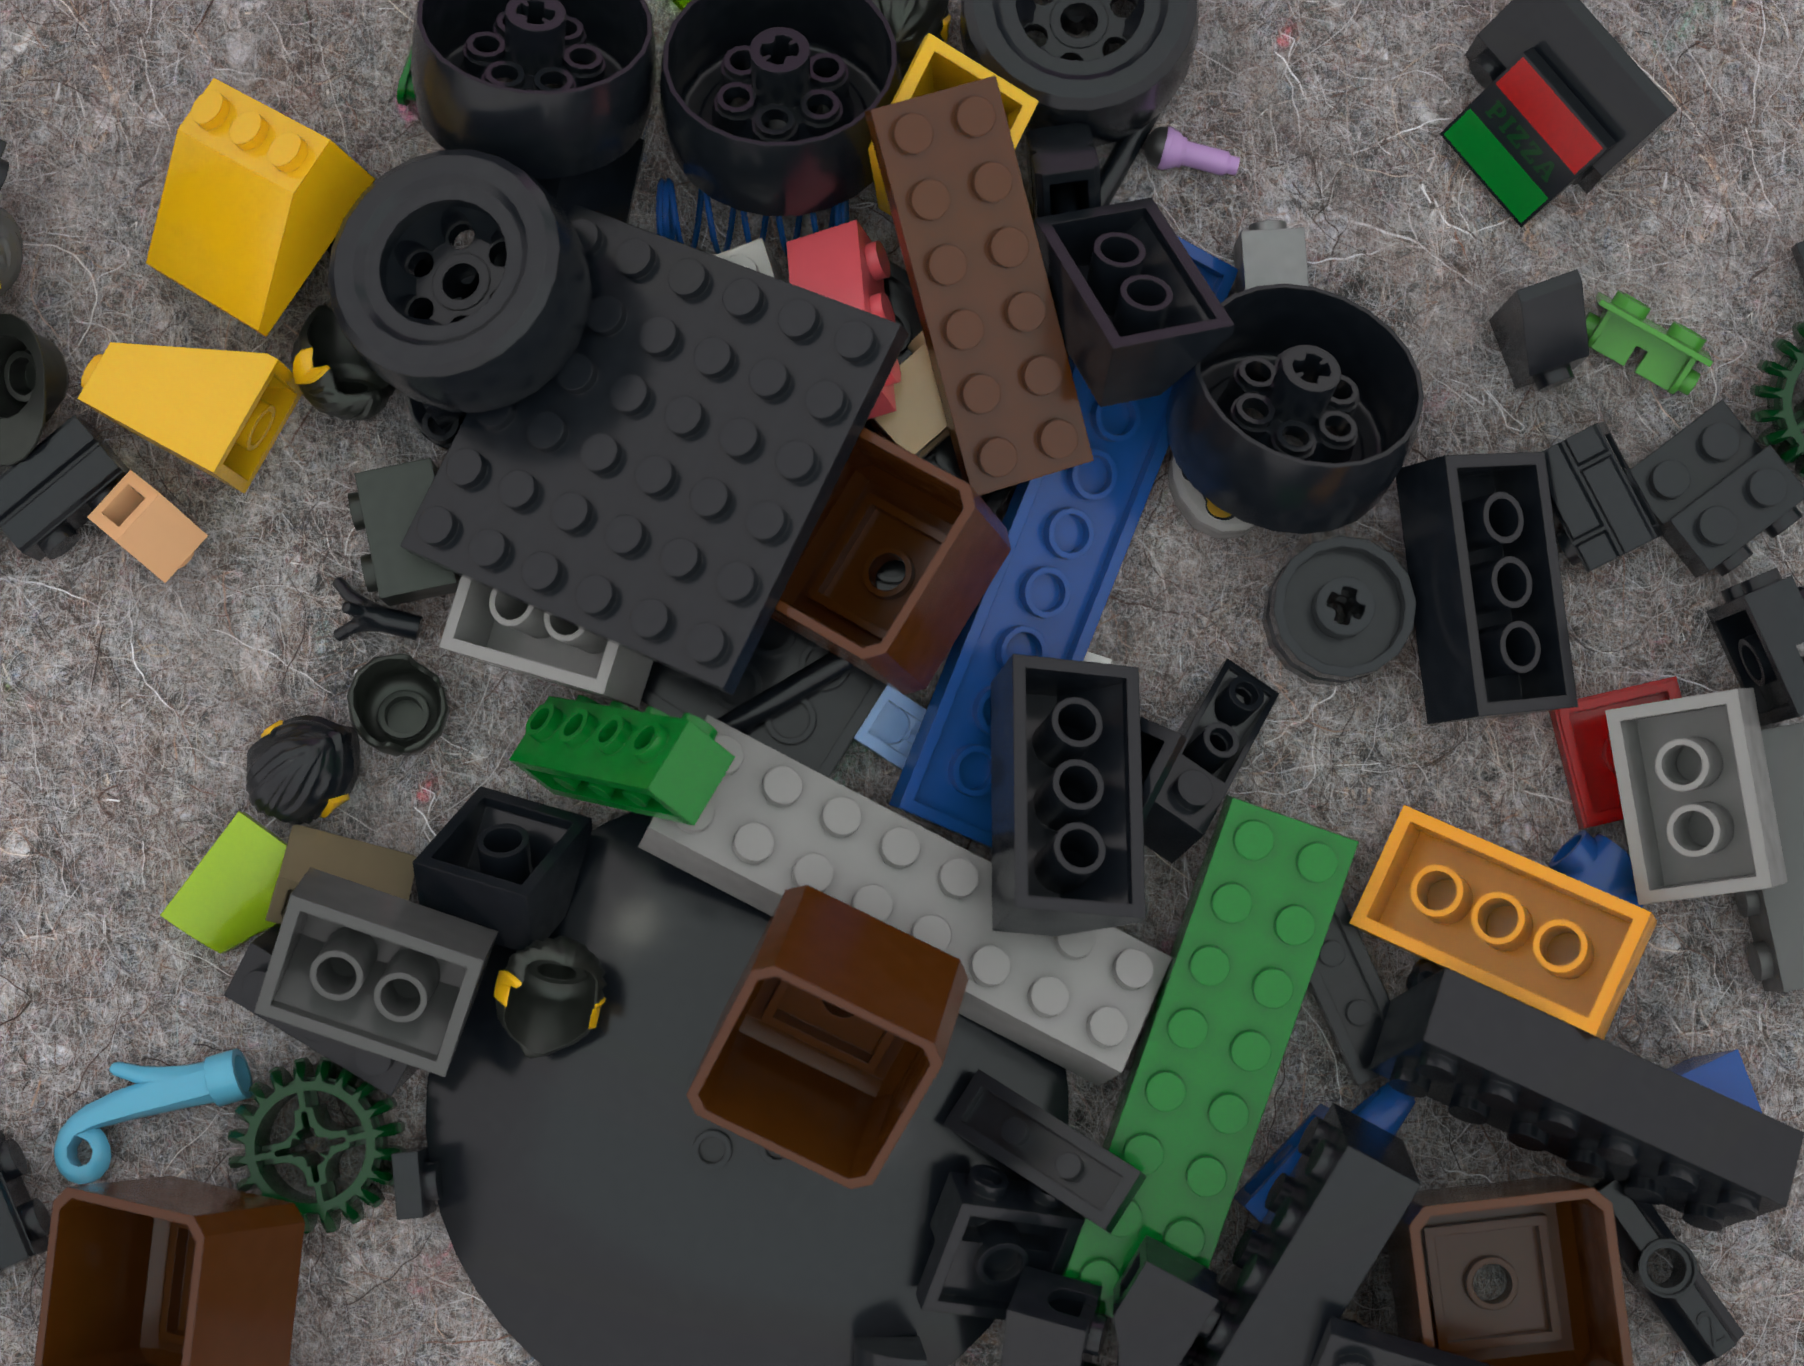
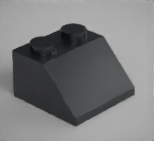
(505, 866)

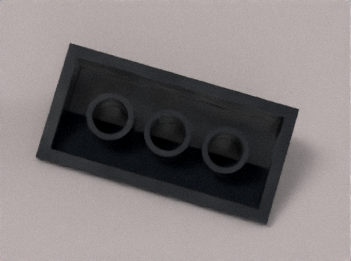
(1066, 797)

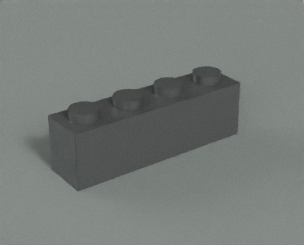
(1778, 912)

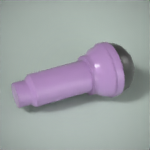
(1170, 149)

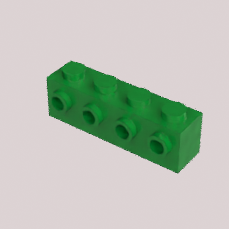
(624, 757)

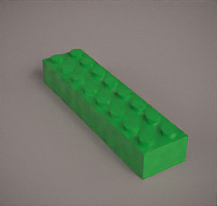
(1217, 1034)

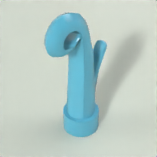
(157, 1090)

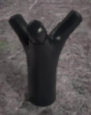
(373, 616)

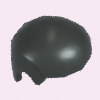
(397, 705)

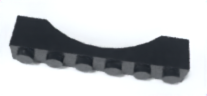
(1163, 1306)

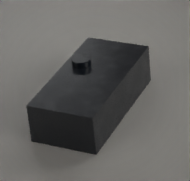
(1486, 586)

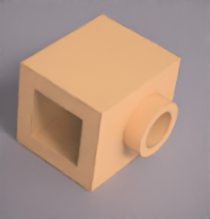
(148, 526)

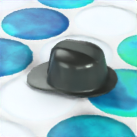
(30, 387)

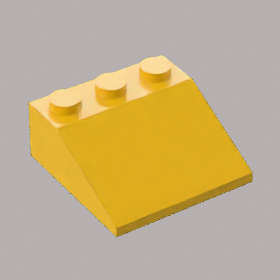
(249, 205)

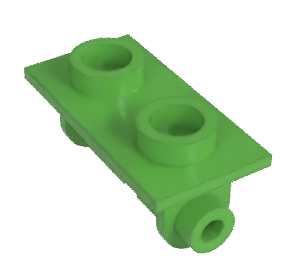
(1668, 352)

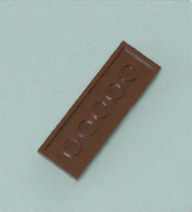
(980, 285)

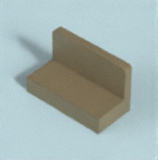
(343, 857)

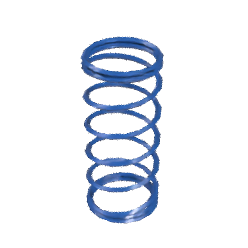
(668, 220)

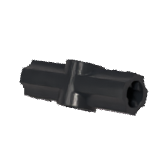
(1685, 1299)

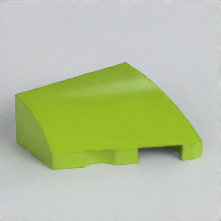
(230, 887)

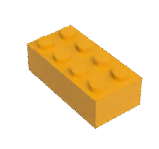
(1504, 921)

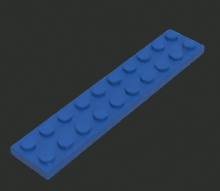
(1046, 597)

